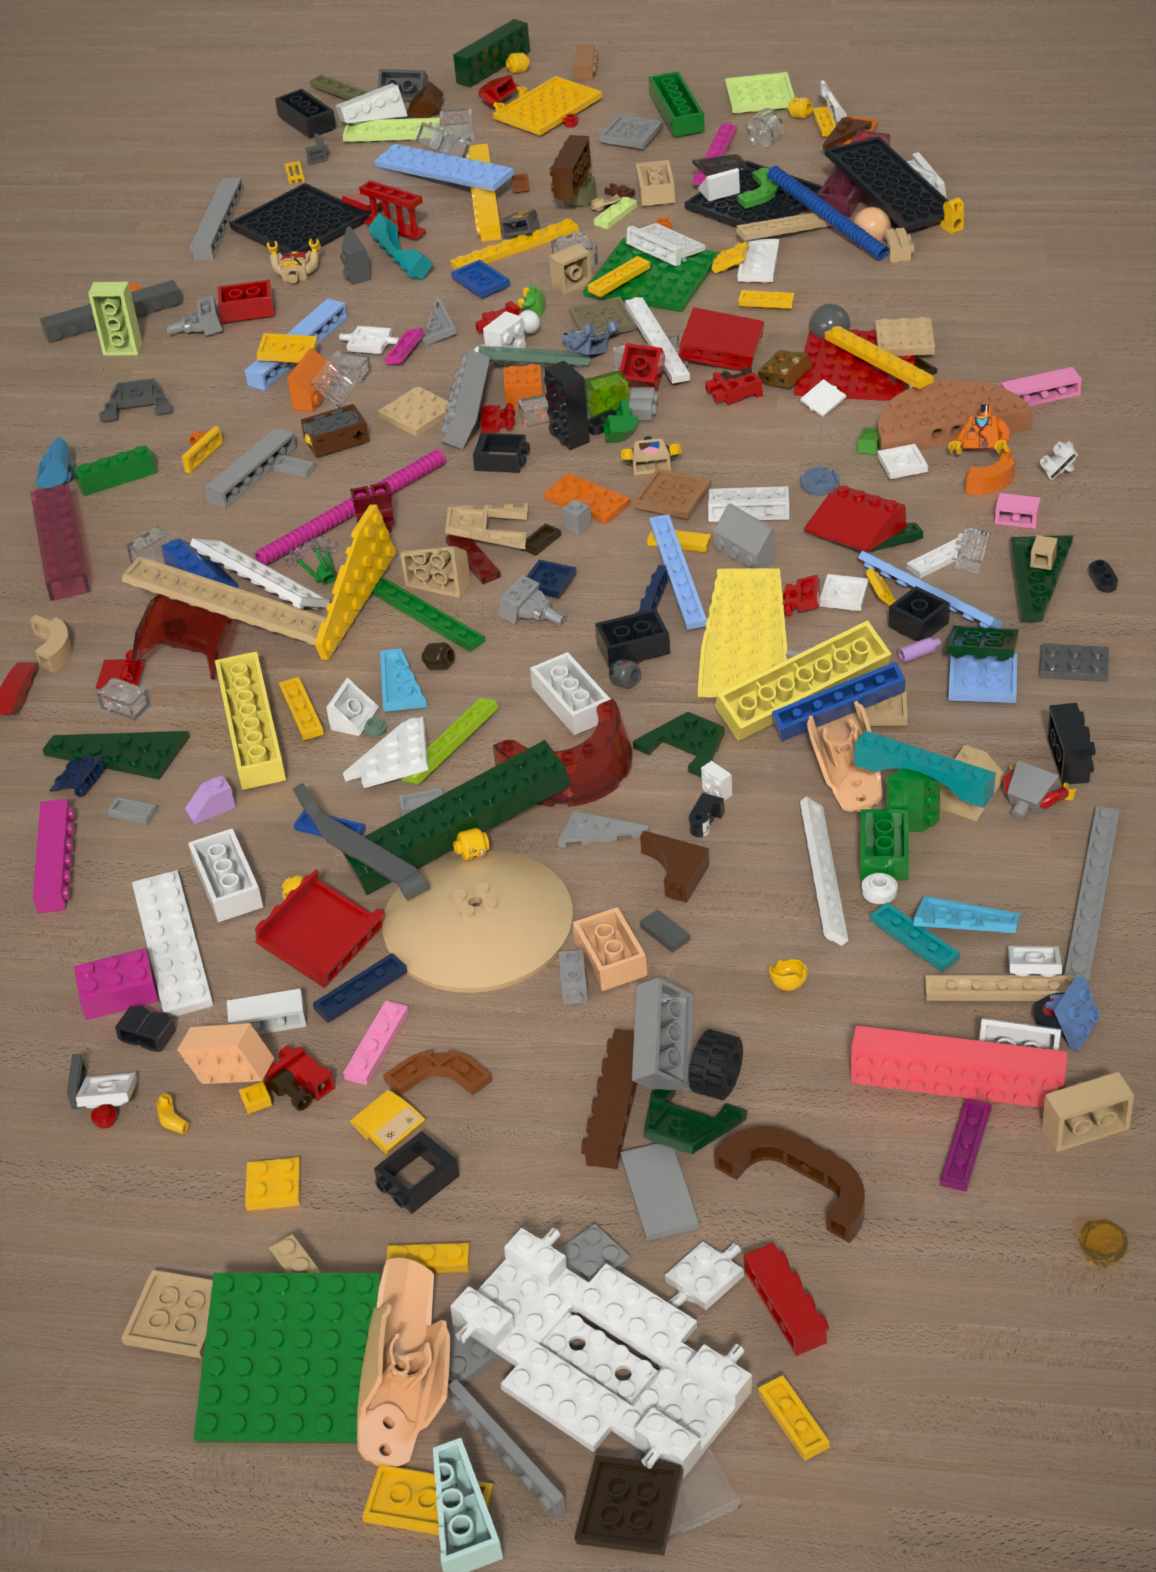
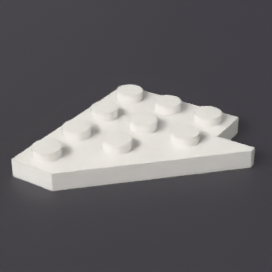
(394, 757)

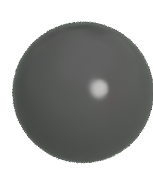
(826, 318)

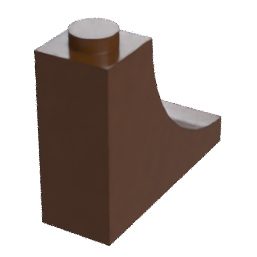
(682, 861)

